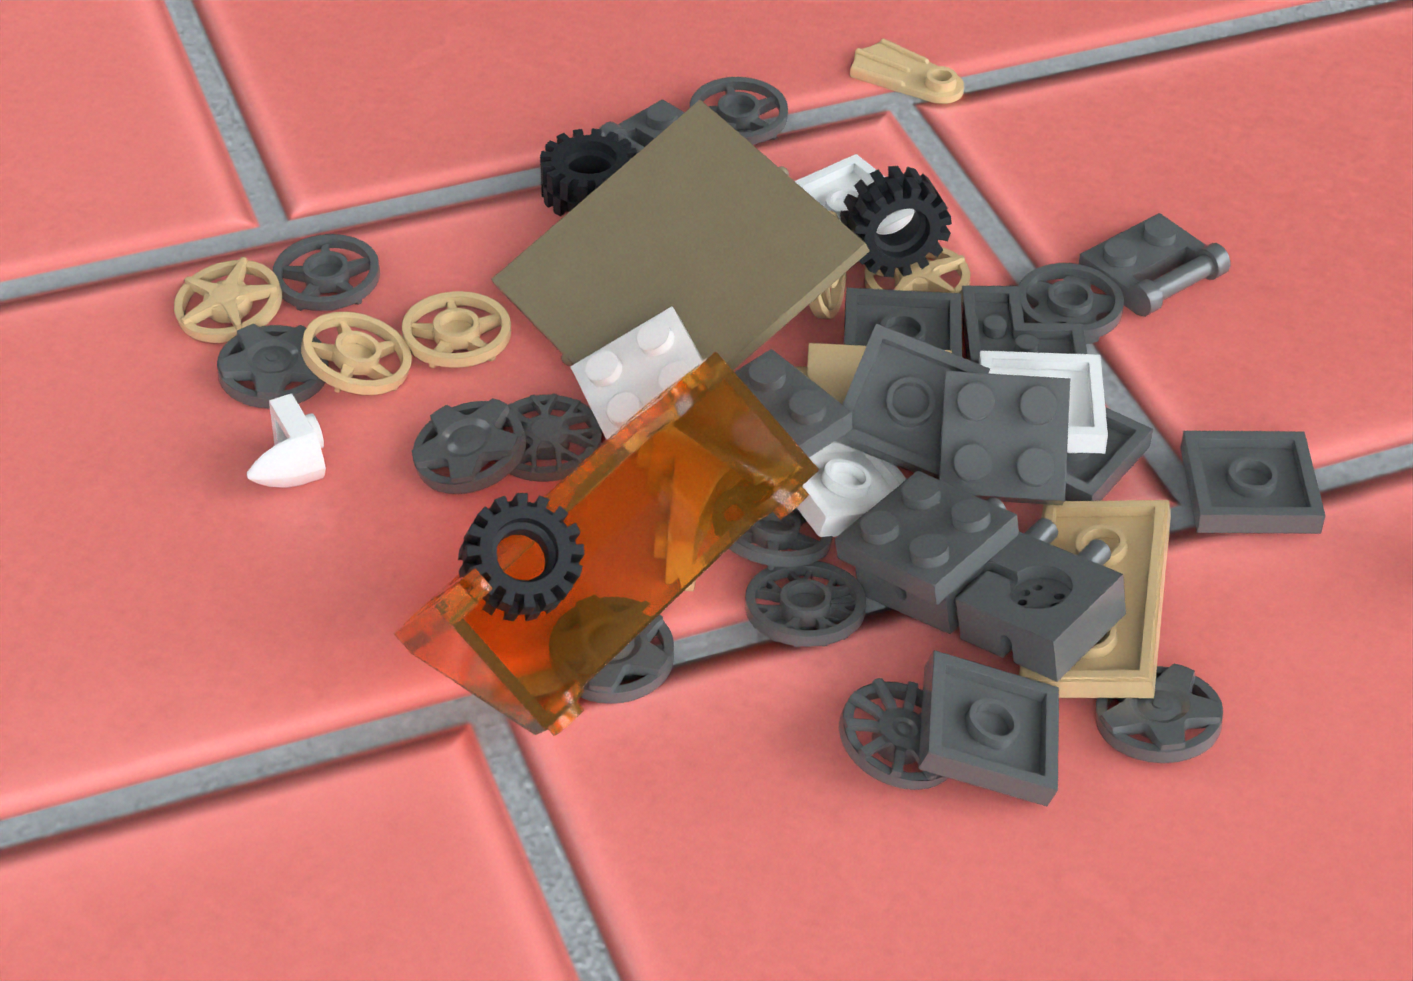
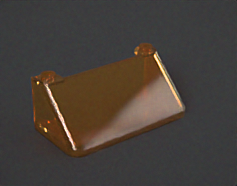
(651, 518)

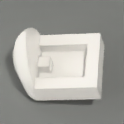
(297, 448)

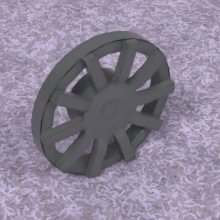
(893, 734)

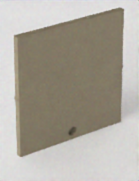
(684, 227)

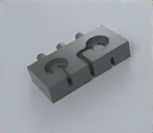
(1025, 600)

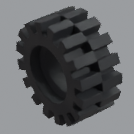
(579, 166)
(912, 241)
(548, 531)

